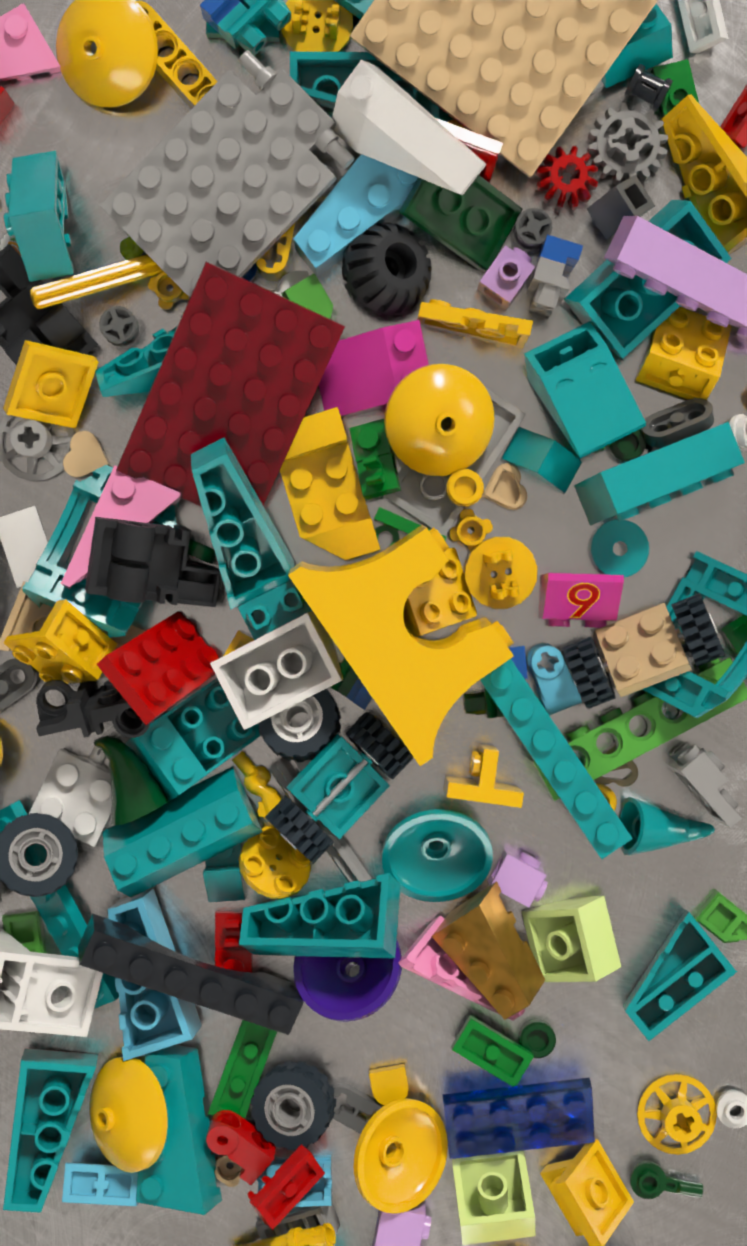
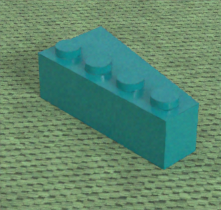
(329, 923)

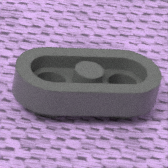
(678, 422)
(10, 689)

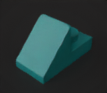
(223, 876)

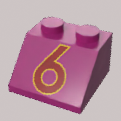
(579, 597)

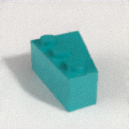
(38, 214)
(677, 978)

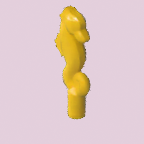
(256, 783)

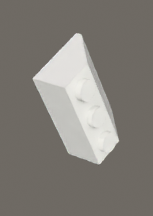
(278, 669)

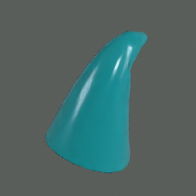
(657, 828)

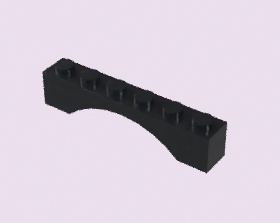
(139, 960)

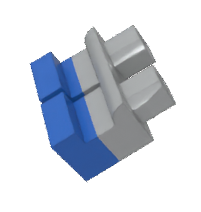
(547, 279)

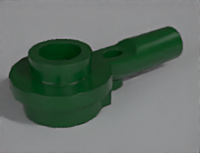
(649, 1181)

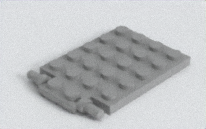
(229, 176)

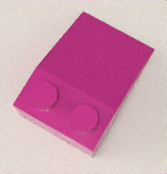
(370, 367)

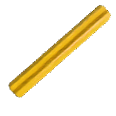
(94, 281)

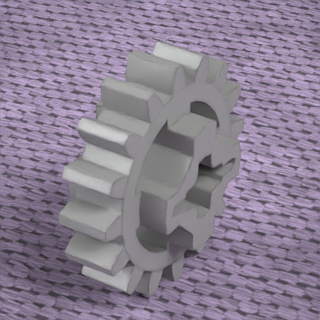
(627, 129)

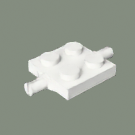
(77, 794)

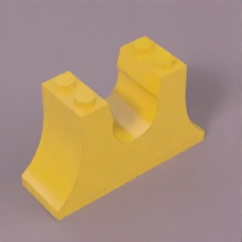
(406, 675)

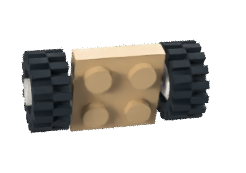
(643, 650)

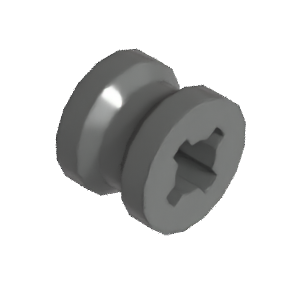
(534, 222)
(116, 319)

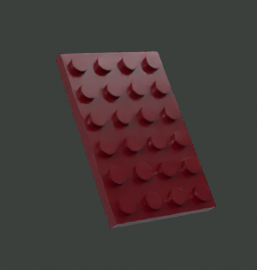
(233, 371)

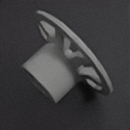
(32, 441)

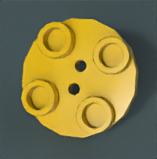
(333, 25)
(503, 589)
(260, 855)

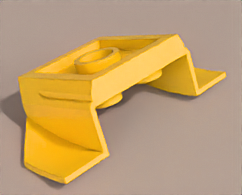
(326, 488)

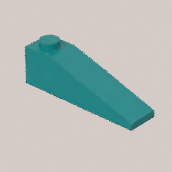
(135, 368)

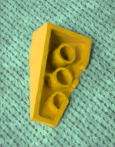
(711, 171)

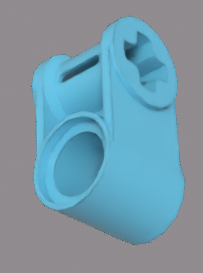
(554, 684)

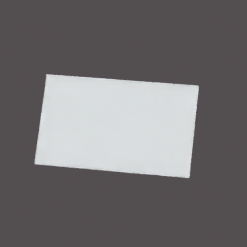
(22, 542)

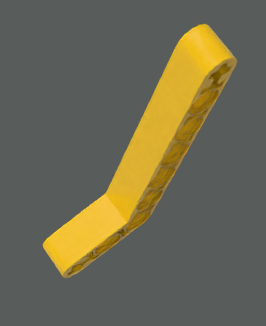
(173, 69)

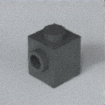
(623, 200)

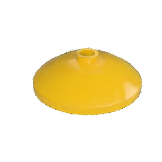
(123, 56)
(416, 415)
(128, 1114)
(400, 1155)

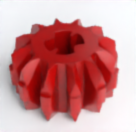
(552, 177)

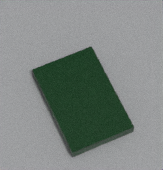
(467, 224)

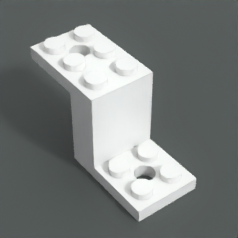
(27, 988)

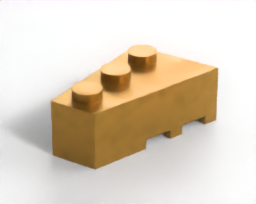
(490, 952)

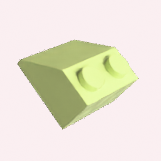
(572, 939)
(493, 1197)

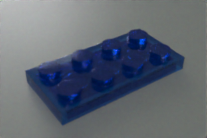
(519, 1118)

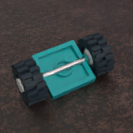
(339, 786)

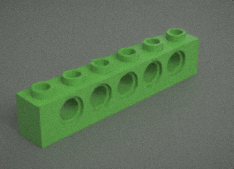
(659, 728)

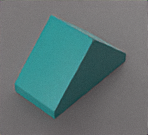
(542, 459)

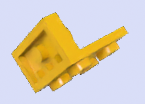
(685, 355)
(441, 600)
(64, 646)

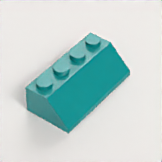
(623, 307)
(180, 834)

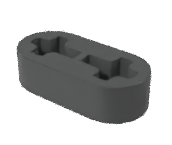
(359, 1101)

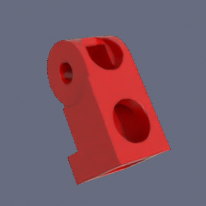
(241, 1142)

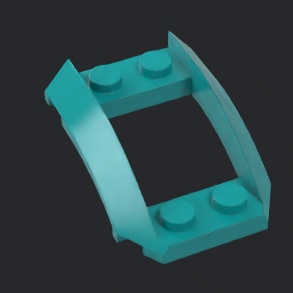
(45, 582)
(728, 588)

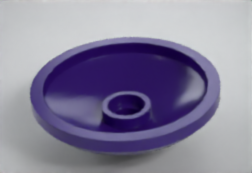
(334, 994)

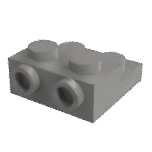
(703, 778)

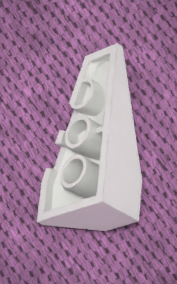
(396, 130)

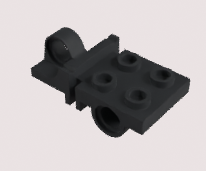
(23, 321)
(148, 563)
(87, 710)

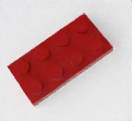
(160, 666)

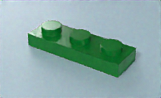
(243, 1069)

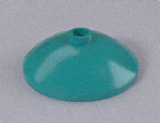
(440, 868)

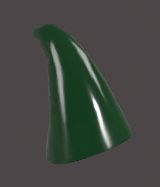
(133, 785)

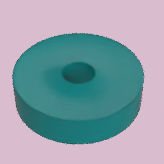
(630, 536)

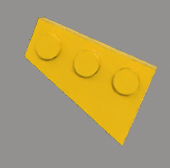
(475, 323)

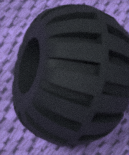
(386, 269)

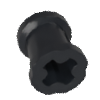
(660, 86)

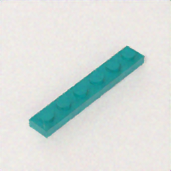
(556, 759)
(59, 910)

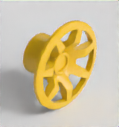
(678, 1115)

